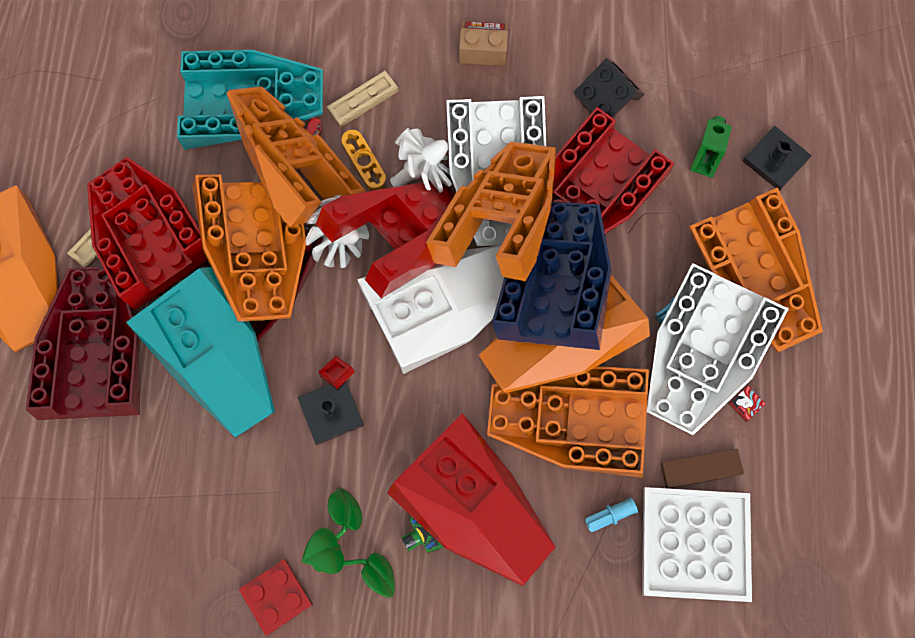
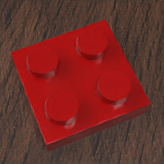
(275, 597)

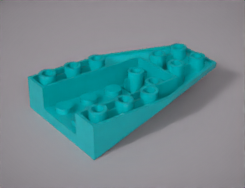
(213, 73)
(208, 350)

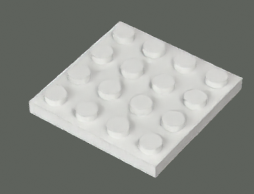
(696, 544)

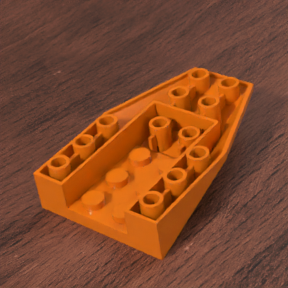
(249, 247)
(26, 270)
(526, 364)
(578, 421)

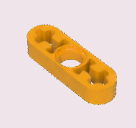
(364, 150)

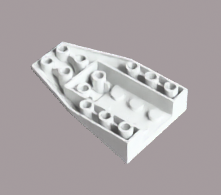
(479, 133)
(438, 307)
(708, 348)

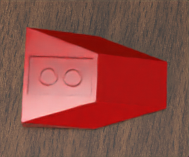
(607, 170)
(141, 232)
(473, 504)

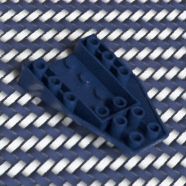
(567, 286)

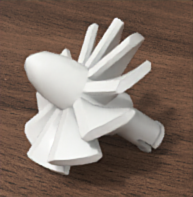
(422, 159)
(351, 240)

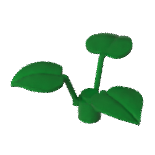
(326, 554)

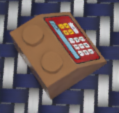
(483, 43)

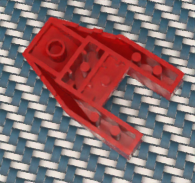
(402, 216)

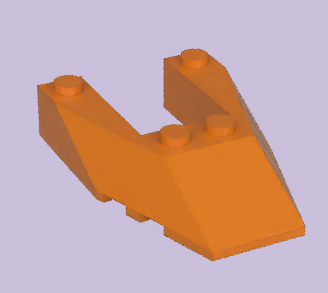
(280, 146)
(511, 191)

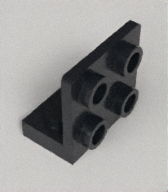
(608, 89)

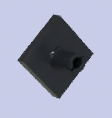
(776, 158)
(330, 412)

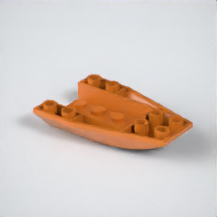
(764, 253)

